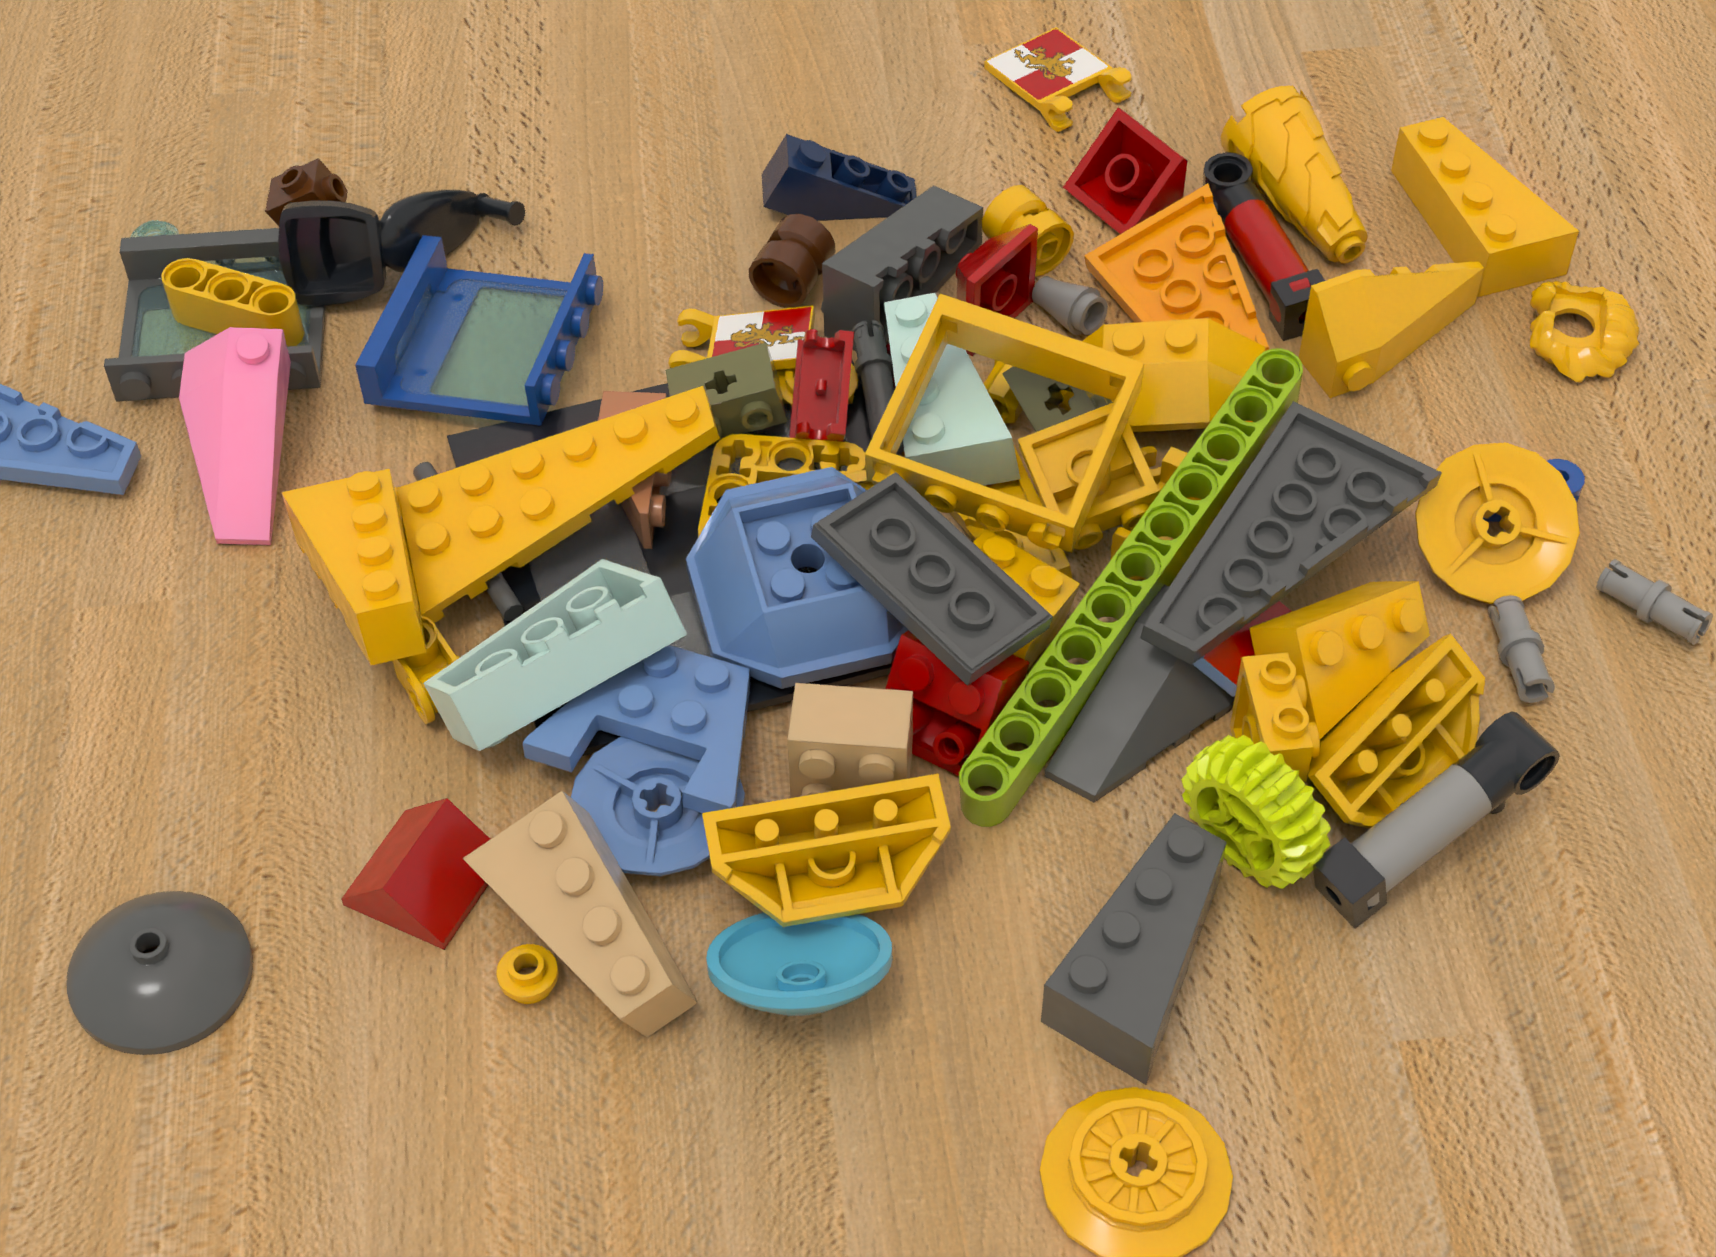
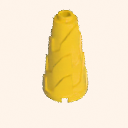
(1297, 170)

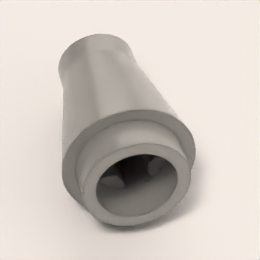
(1073, 305)

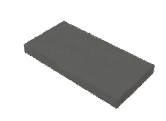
(931, 578)

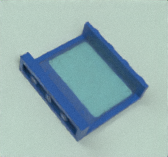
(476, 339)

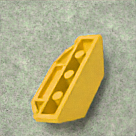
(1186, 369)
(1401, 734)
(830, 849)

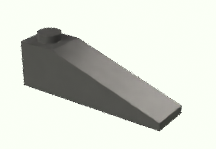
(1134, 714)

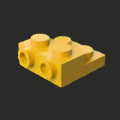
(1059, 458)
(1272, 710)

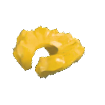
(1600, 352)

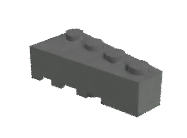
(899, 259)
(1133, 957)

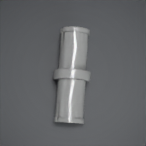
(1654, 601)
(1521, 649)

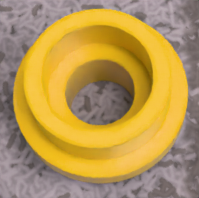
(529, 987)

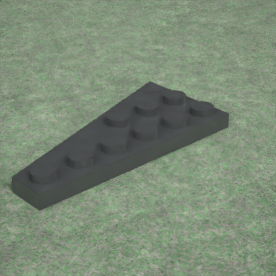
(1289, 517)

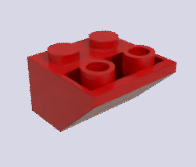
(946, 711)

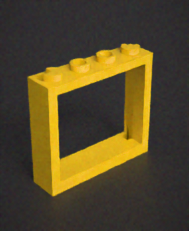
(1028, 349)

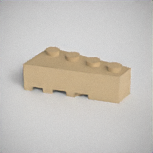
(580, 903)

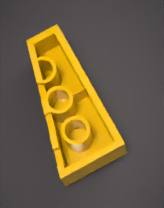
(1481, 208)
(362, 556)

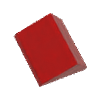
(1128, 174)
(420, 874)

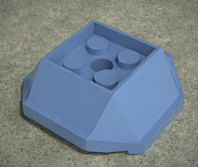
(768, 612)

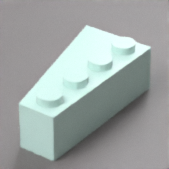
(956, 418)
(555, 653)

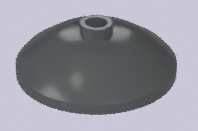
(164, 996)

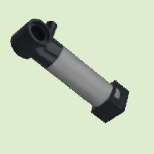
(1505, 761)

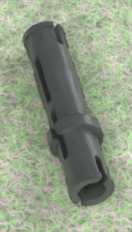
(874, 372)

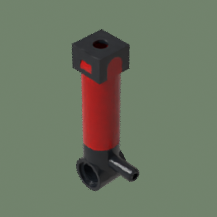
(1261, 242)

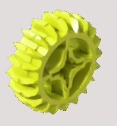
(1258, 809)

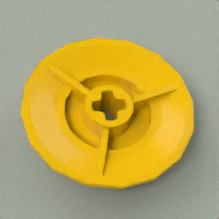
(1534, 511)
(1116, 1214)

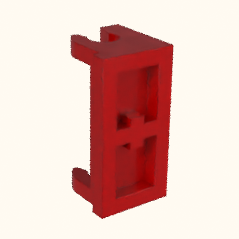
(821, 386)

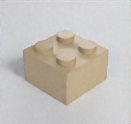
(848, 737)

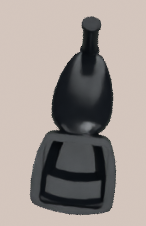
(342, 249)

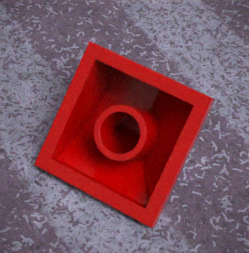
(1000, 273)

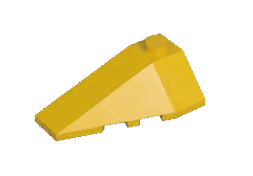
(1371, 322)

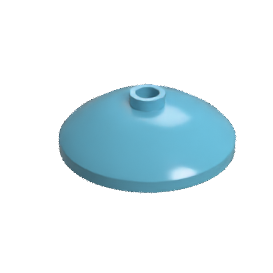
(801, 965)

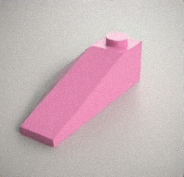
(235, 424)

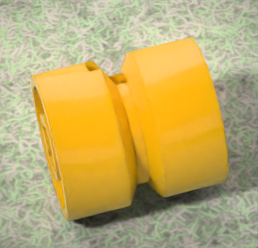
(1021, 207)

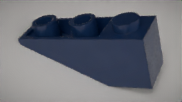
(831, 184)

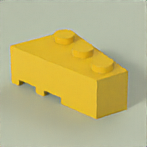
(1347, 643)

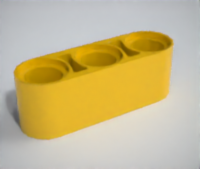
(222, 298)

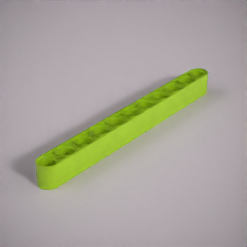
(1118, 597)

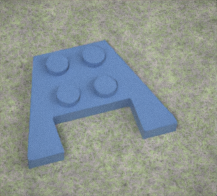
(664, 701)

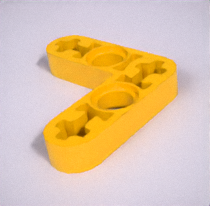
(760, 461)

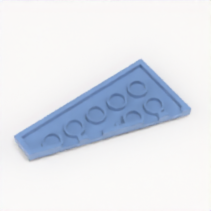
(58, 452)

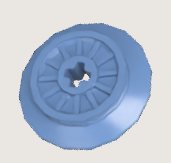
(619, 790)

